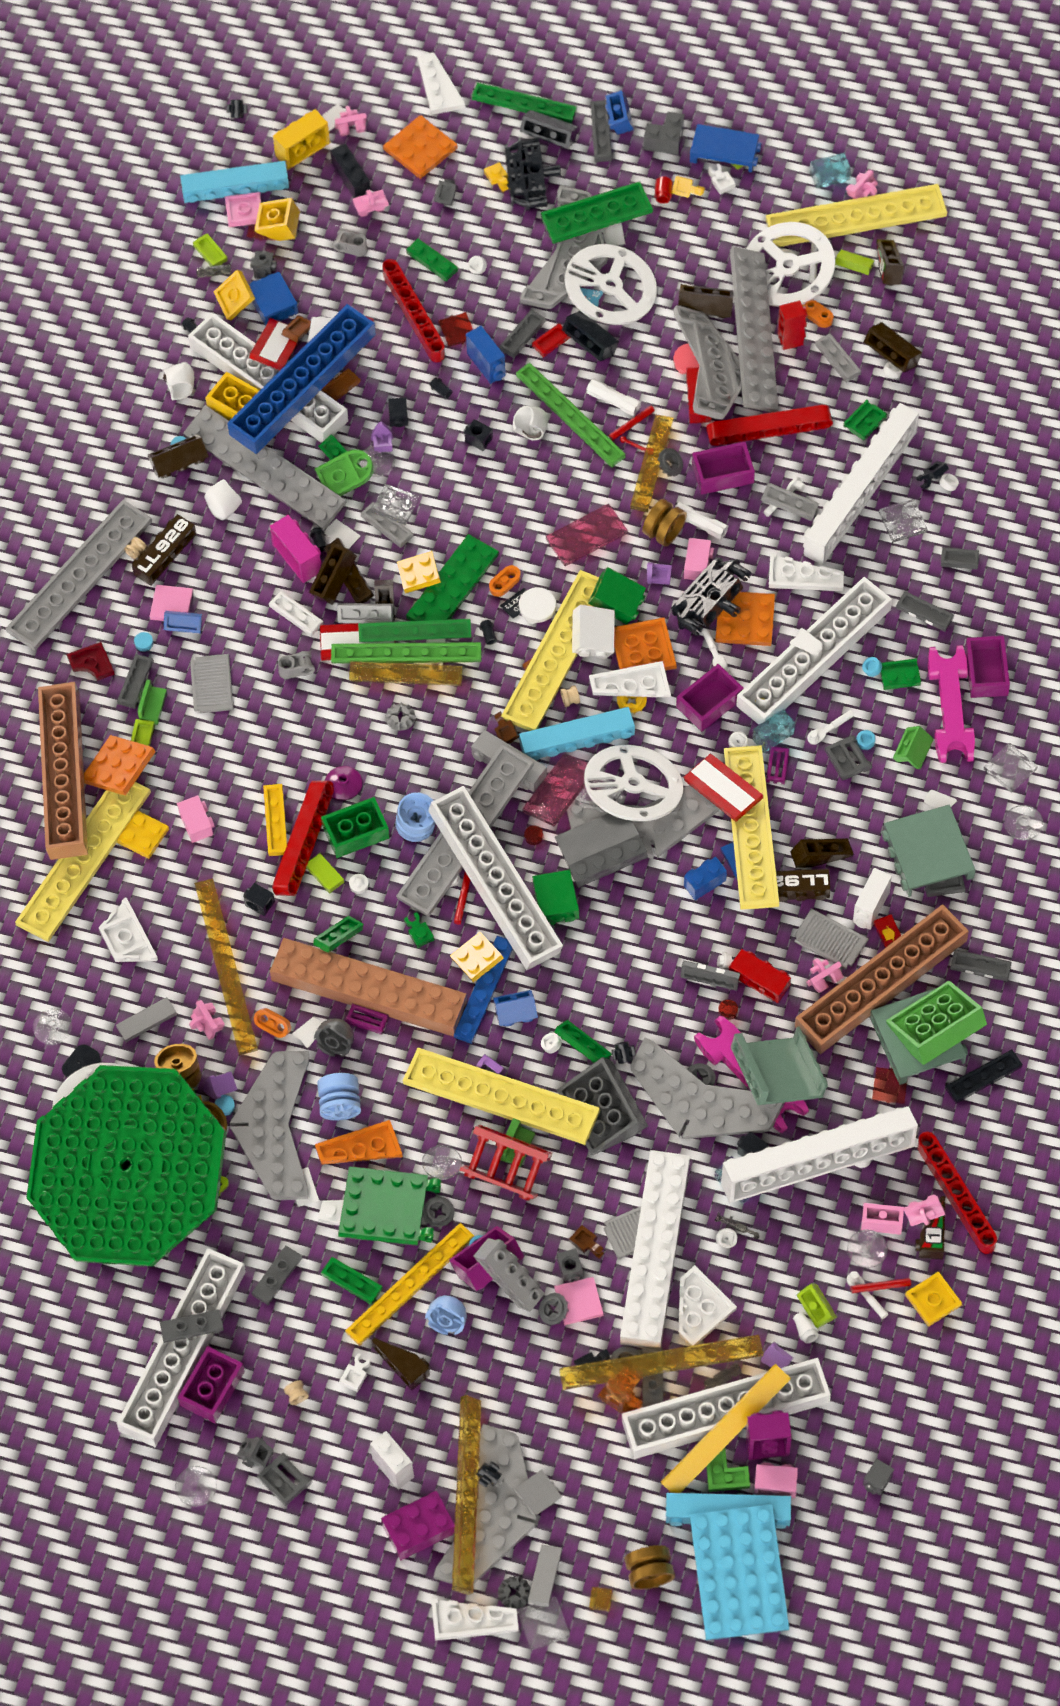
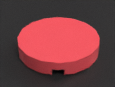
(684, 359)

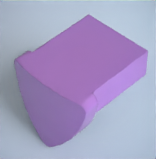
(382, 438)
(658, 573)
(487, 1061)
(219, 1085)
(775, 1354)

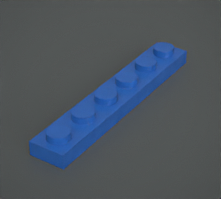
(482, 995)

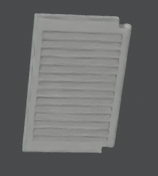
(211, 683)
(830, 939)
(622, 1232)

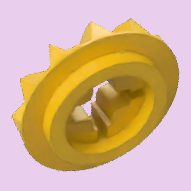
(640, 702)

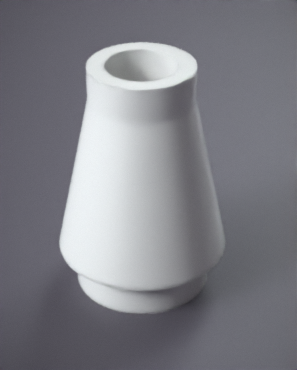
(806, 1329)

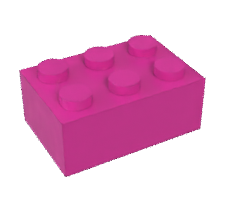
(296, 548)

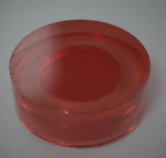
(533, 835)
(728, 1009)

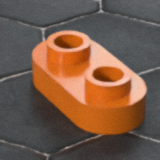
(816, 312)
(503, 581)
(273, 1024)

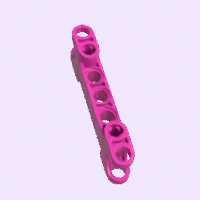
(953, 733)
(719, 1050)

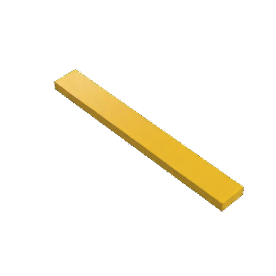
(409, 1284)
(725, 1430)

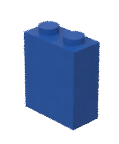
(273, 298)
(485, 354)

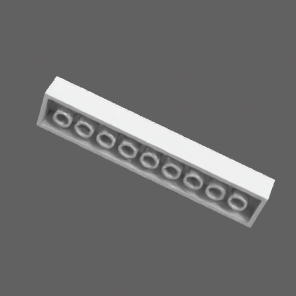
(230, 353)
(860, 483)
(798, 669)
(495, 878)
(818, 1154)
(655, 1250)
(173, 1362)
(694, 1415)

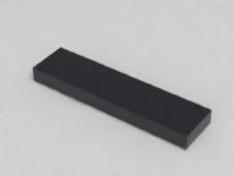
(983, 1076)

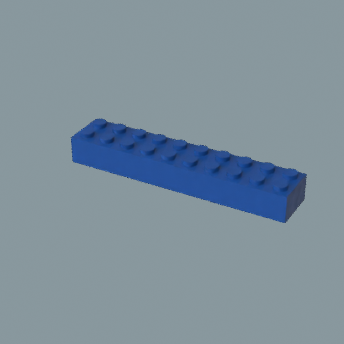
(301, 379)

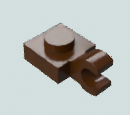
(506, 730)
(585, 1240)

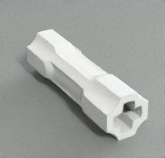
(602, 391)
(711, 526)

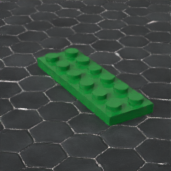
(596, 212)
(457, 581)

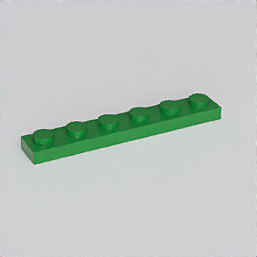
(523, 102)
(414, 630)

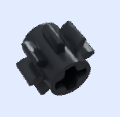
(236, 108)
(623, 1052)
(488, 1474)

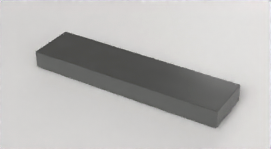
(601, 131)

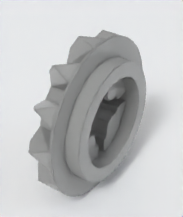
(407, 719)

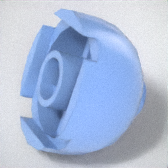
(446, 1315)

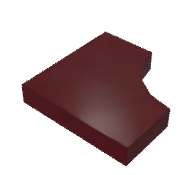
(91, 660)

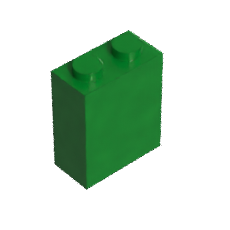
(619, 594)
(556, 896)

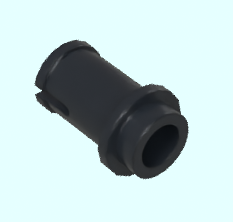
(189, 324)
(437, 385)
(318, 538)
(487, 628)

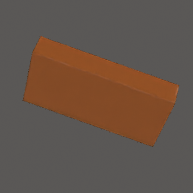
(297, 328)
(341, 384)

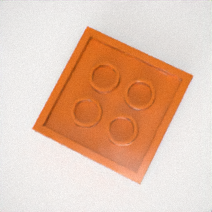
(420, 146)
(753, 622)
(643, 644)
(118, 765)

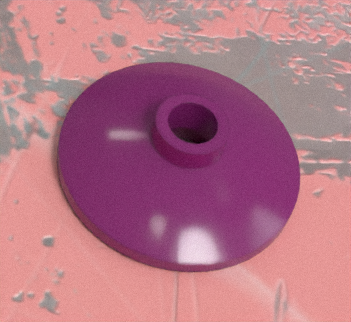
(347, 789)

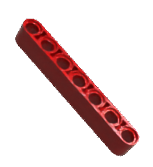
(418, 319)
(769, 425)
(303, 838)
(957, 1201)

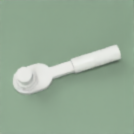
(813, 267)
(796, 483)
(718, 659)
(819, 734)
(855, 1279)

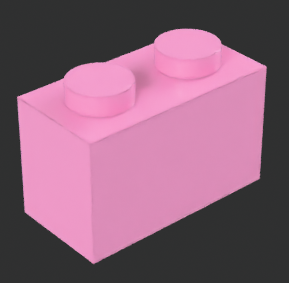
(697, 557)
(195, 818)
(882, 1218)
(775, 1480)

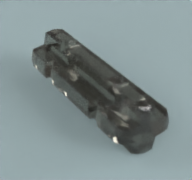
(213, 270)
(723, 1376)

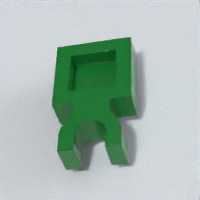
(419, 931)

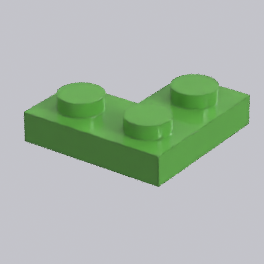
(723, 1478)

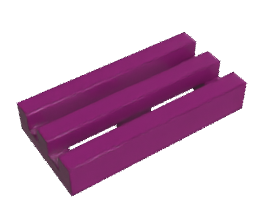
(775, 778)
(376, 1029)

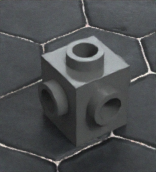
(263, 264)
(254, 1452)

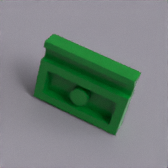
(865, 420)
(900, 674)

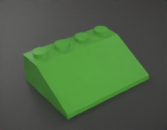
(937, 1022)

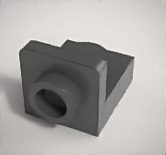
(446, 192)

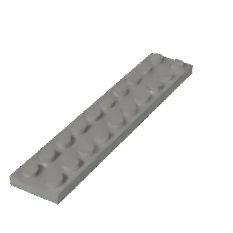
(753, 330)
(268, 470)
(78, 575)
(440, 865)

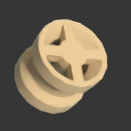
(136, 548)
(570, 696)
(296, 1392)

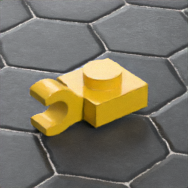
(497, 175)
(684, 187)

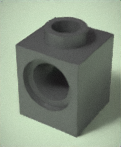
(566, 1258)
(878, 1477)

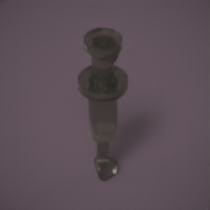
(735, 1225)

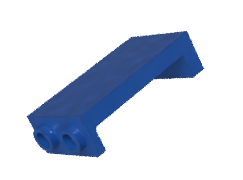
(725, 146)

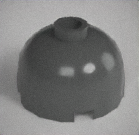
(334, 1037)

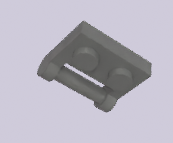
(843, 760)
(279, 1483)

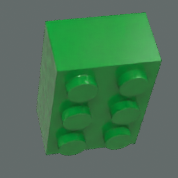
(355, 827)

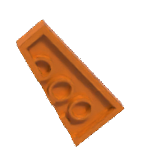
(361, 1145)

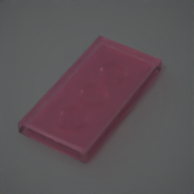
(586, 534)
(557, 790)

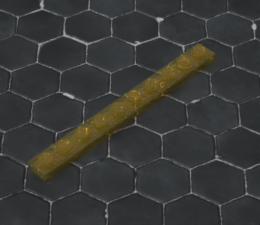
(226, 967)
(662, 1361)
(466, 1495)

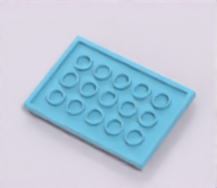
(739, 1572)

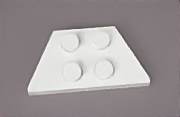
(126, 936)

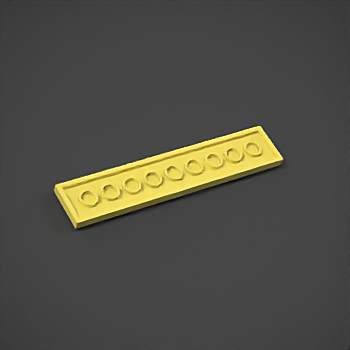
(864, 213)
(550, 661)
(753, 834)
(72, 874)
(501, 1096)

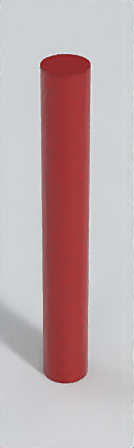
(628, 425)
(462, 899)
(880, 1285)

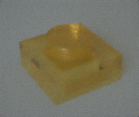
(600, 1599)

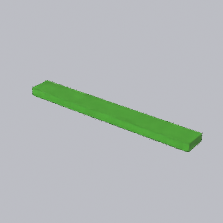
(570, 415)
(406, 652)

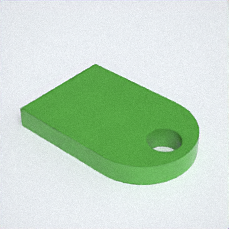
(343, 472)

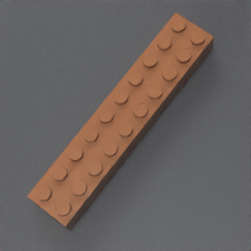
(62, 771)
(881, 979)
(368, 986)

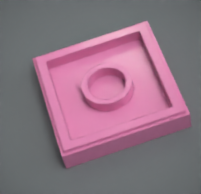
(242, 209)
(170, 599)
(581, 1299)

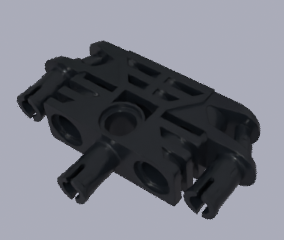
(535, 173)
(700, 597)

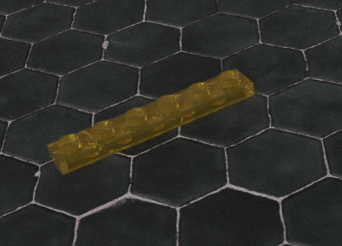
(649, 469)
(405, 673)

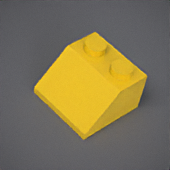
(278, 219)

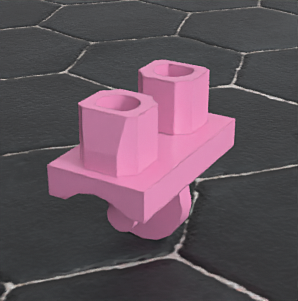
(348, 119)
(865, 186)
(370, 202)
(818, 981)
(204, 1022)
(924, 1211)

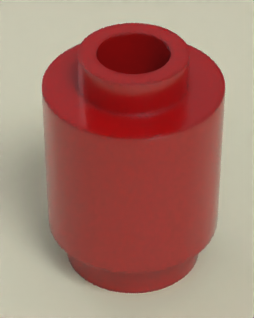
(663, 189)

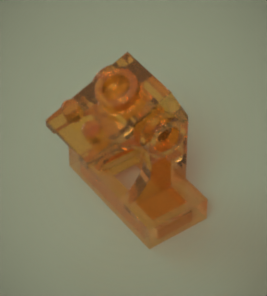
(619, 1391)

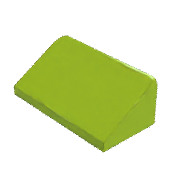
(854, 262)
(816, 1305)

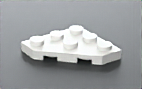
(700, 1307)

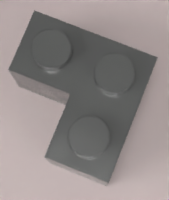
(667, 137)

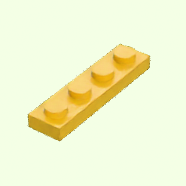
(275, 819)

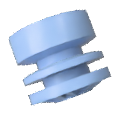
(413, 818)
(339, 1096)

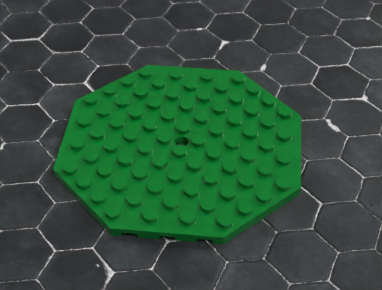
(172, 1176)

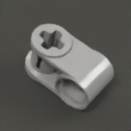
(350, 243)
(297, 665)

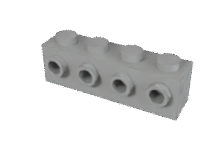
(509, 1274)

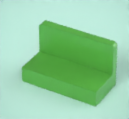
(151, 703)
(913, 746)
(518, 1132)

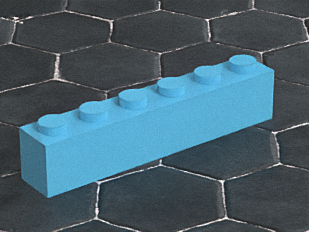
(234, 181)
(577, 734)
(681, 1505)

